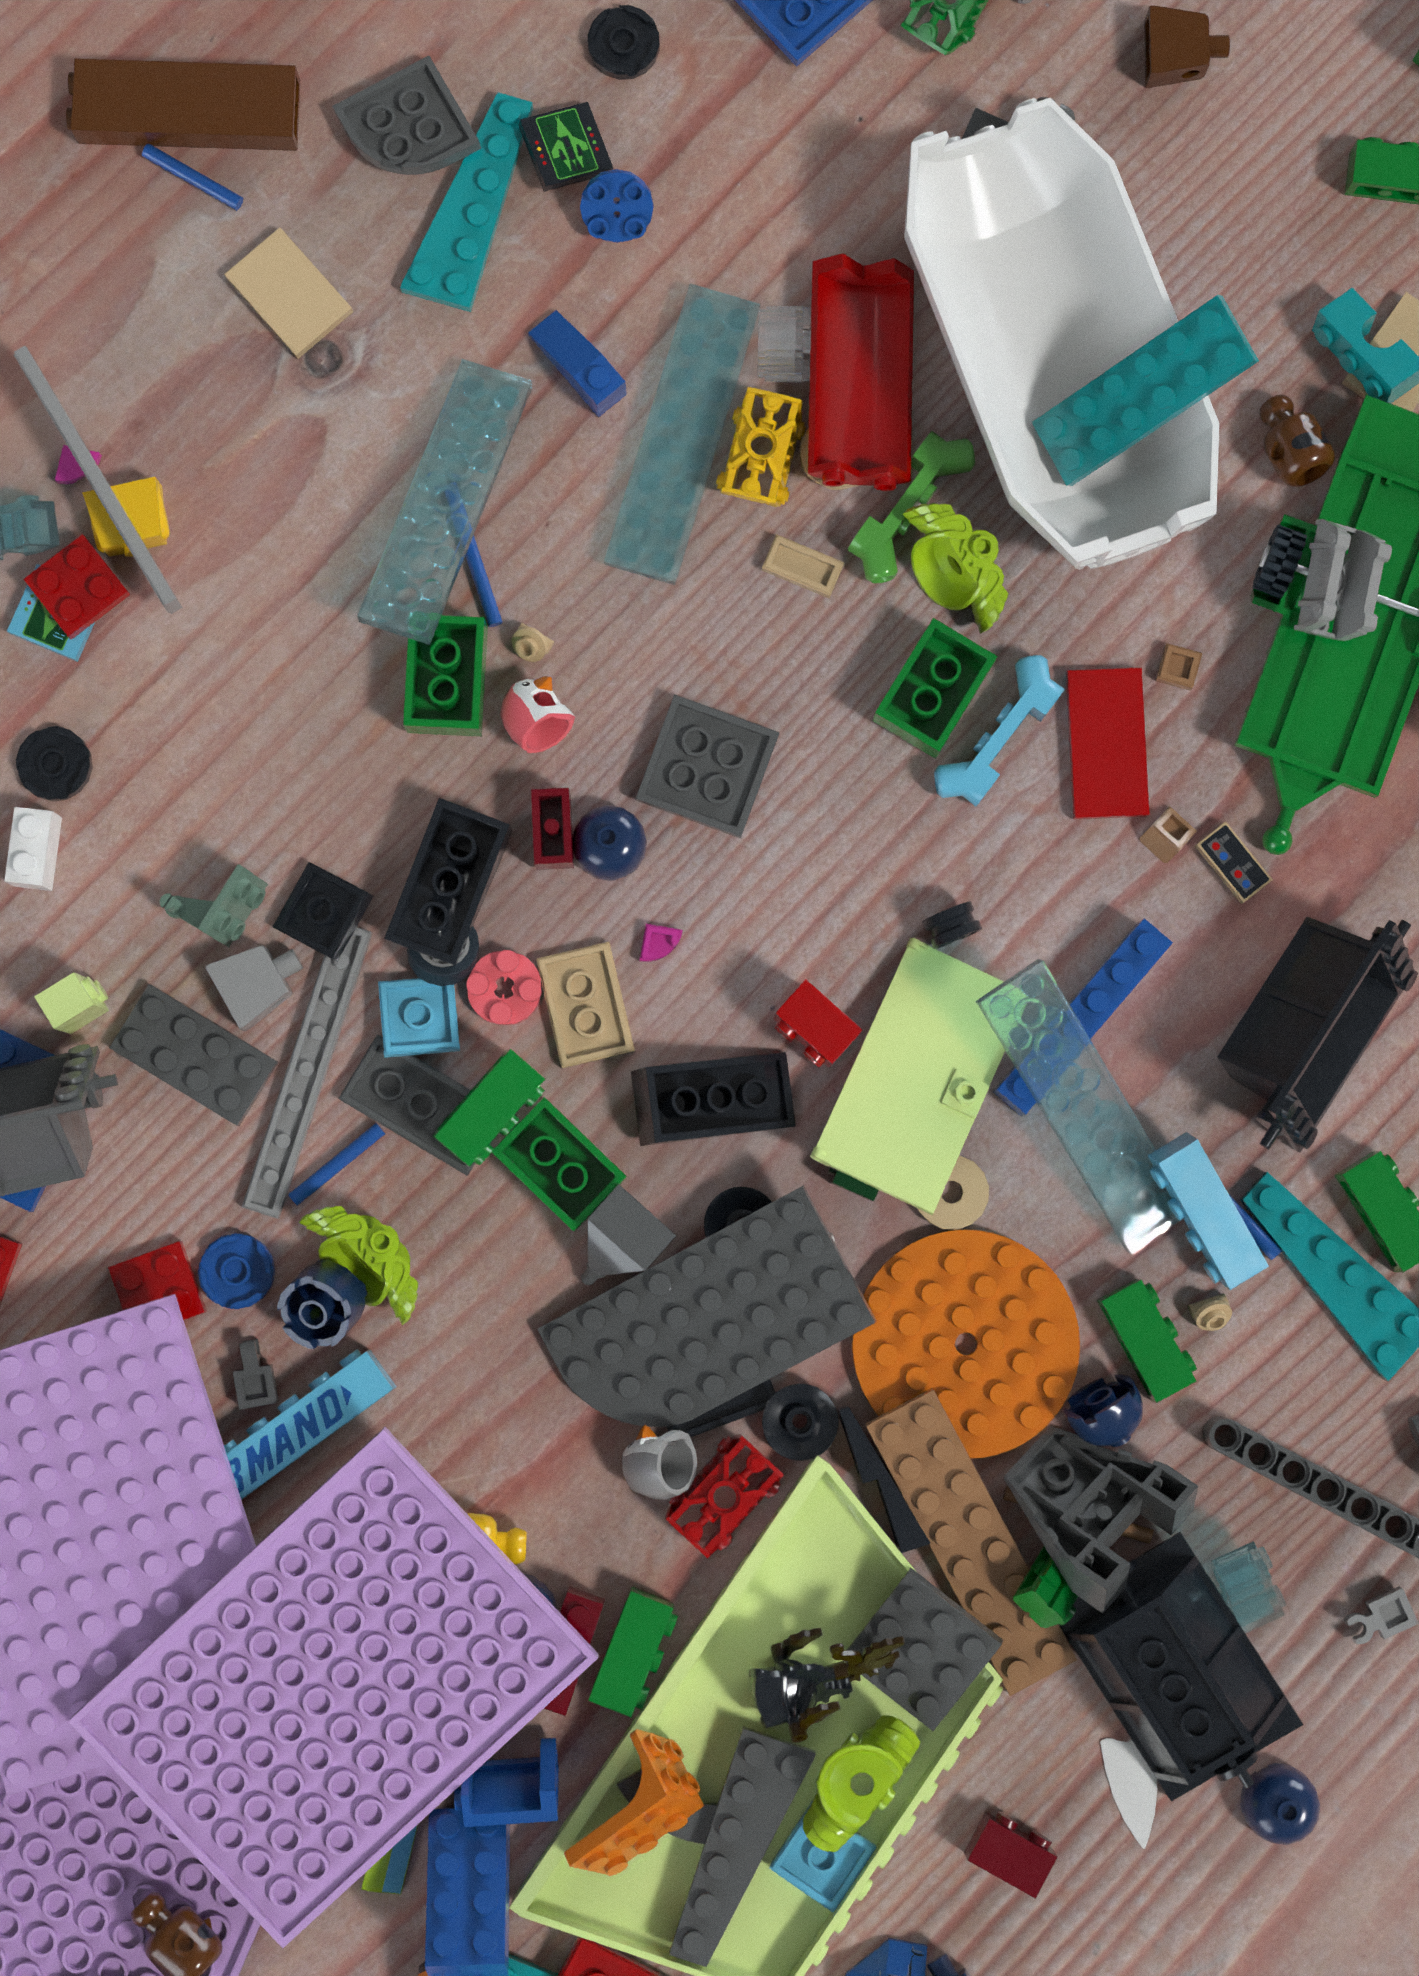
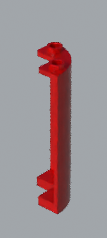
(861, 372)

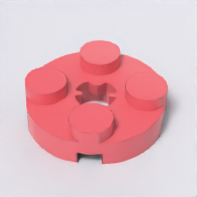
(526, 990)

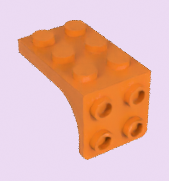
(660, 1806)

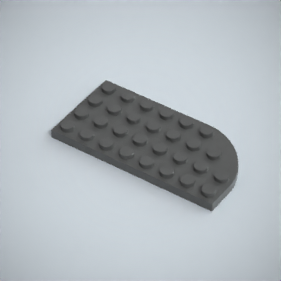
(711, 1318)

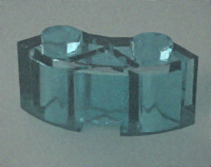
(28, 526)
(1248, 1586)

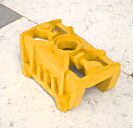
(777, 460)

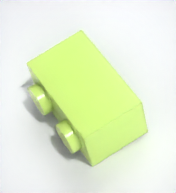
(73, 1002)

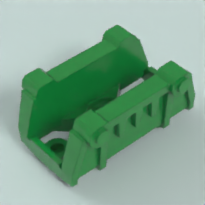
(962, 17)

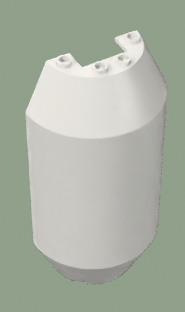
(1037, 296)

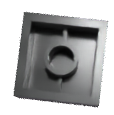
(623, 1237)

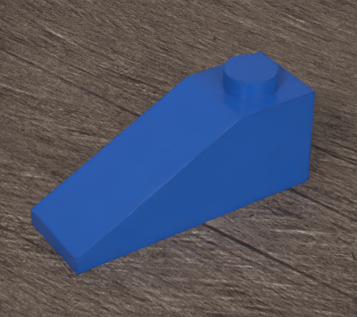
(579, 363)

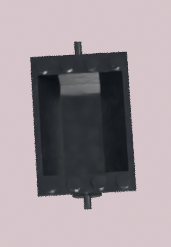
(1315, 1023)
(1181, 1672)

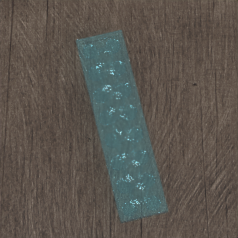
(682, 434)
(445, 502)
(1080, 1102)

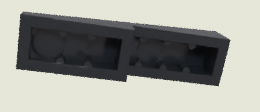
(869, 1467)

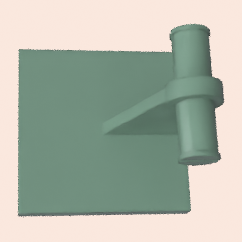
(226, 915)

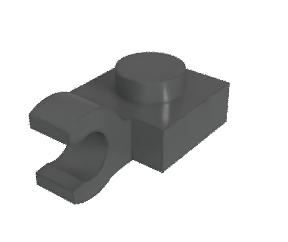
(254, 1383)

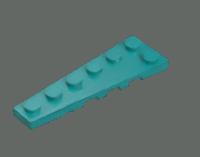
(462, 232)
(1355, 1293)

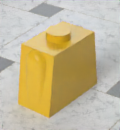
(144, 507)

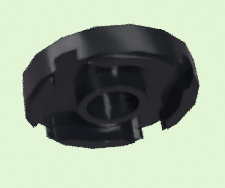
(623, 42)
(54, 763)

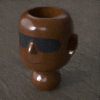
(1295, 443)
(178, 1941)

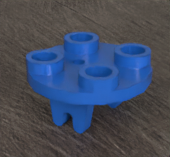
(599, 206)

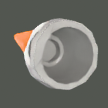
(660, 1466)

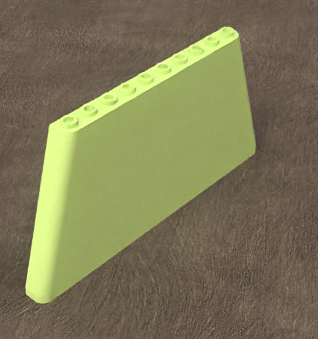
(809, 1569)

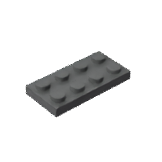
(194, 1055)

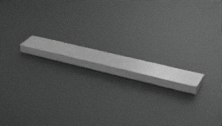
(97, 480)
(305, 1078)

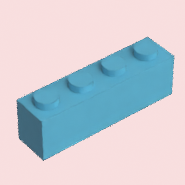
(1207, 1211)

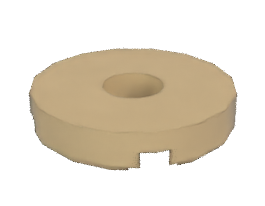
(972, 1201)

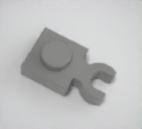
(1387, 1613)

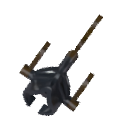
(793, 1688)

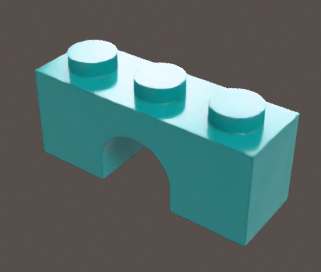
(1382, 371)

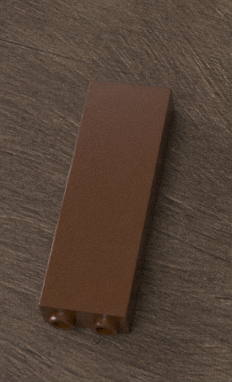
(184, 104)

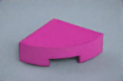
(69, 469)
(658, 942)

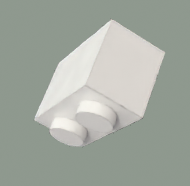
(33, 848)

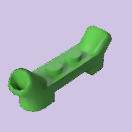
(932, 460)

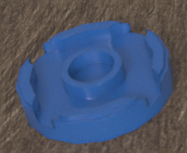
(236, 1271)

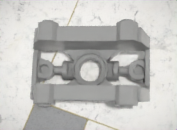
(1341, 583)

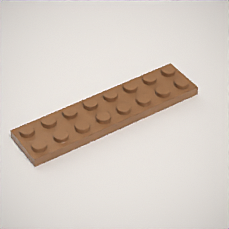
(967, 1535)

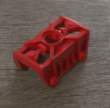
(712, 1477)

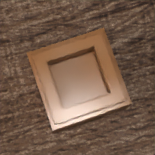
(1178, 666)

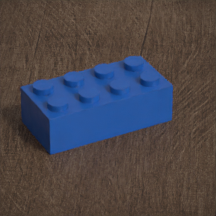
(467, 1897)

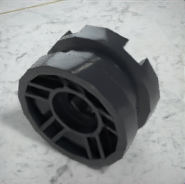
(952, 925)

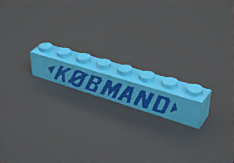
(307, 1420)

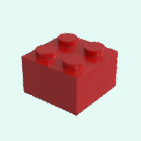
(816, 1025)

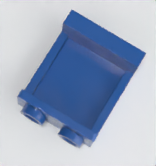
(512, 1790)

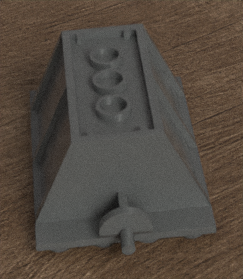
(45, 1118)

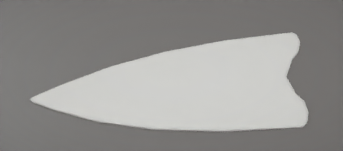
(1131, 1786)

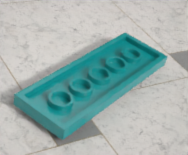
(1145, 390)

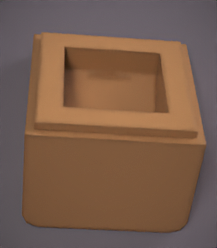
(1167, 835)

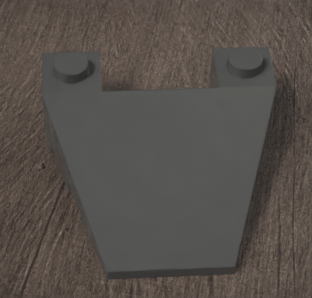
(1086, 1499)

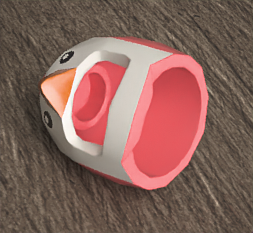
(535, 715)

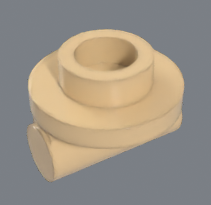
(531, 643)
(1211, 1313)

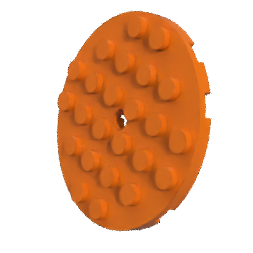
(978, 1287)

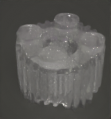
(784, 343)

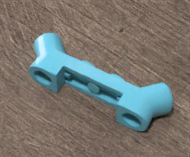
(976, 777)

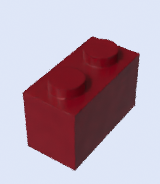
(552, 828)
(1010, 1853)

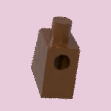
(1179, 46)

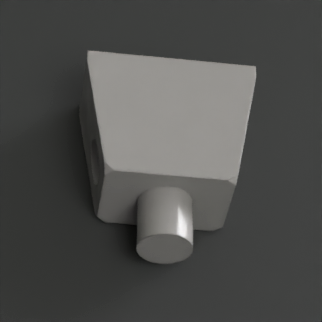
(254, 983)

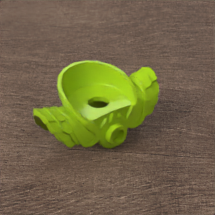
(957, 563)
(370, 1253)
(836, 1808)

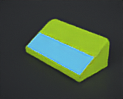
(390, 1871)

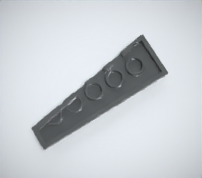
(748, 1813)

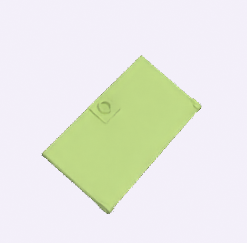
(915, 1080)

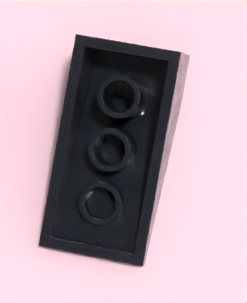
(448, 881)
(712, 1098)

